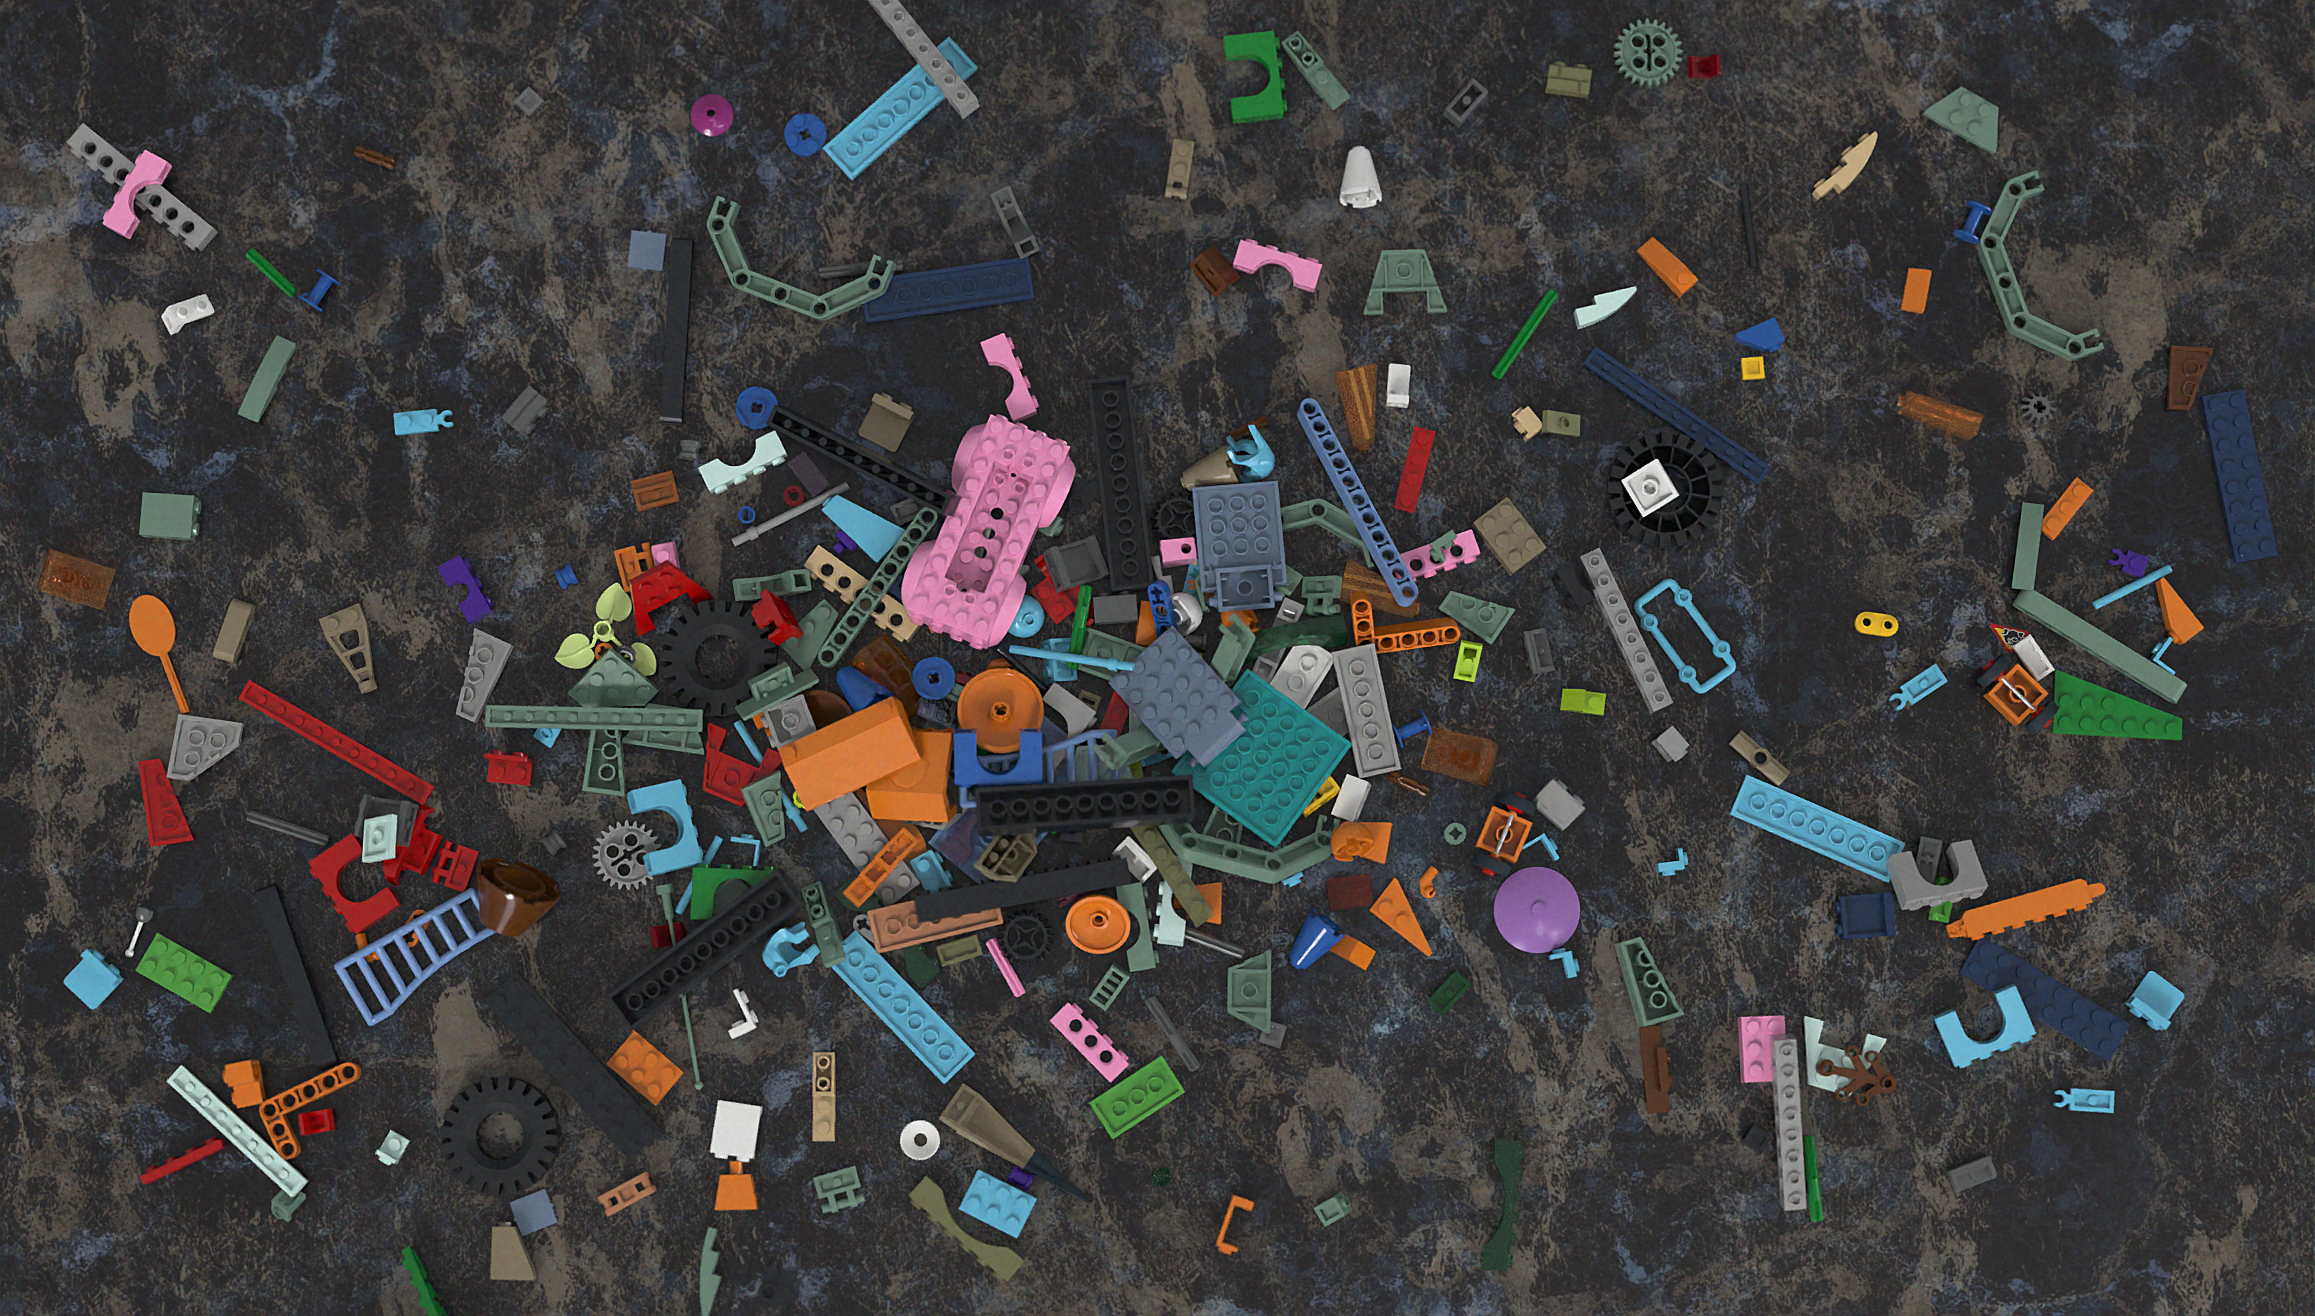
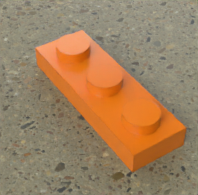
(2065, 508)

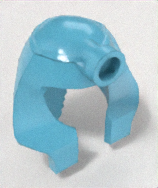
(1261, 458)
(780, 955)

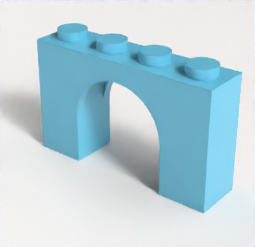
(669, 798)
(2015, 1028)

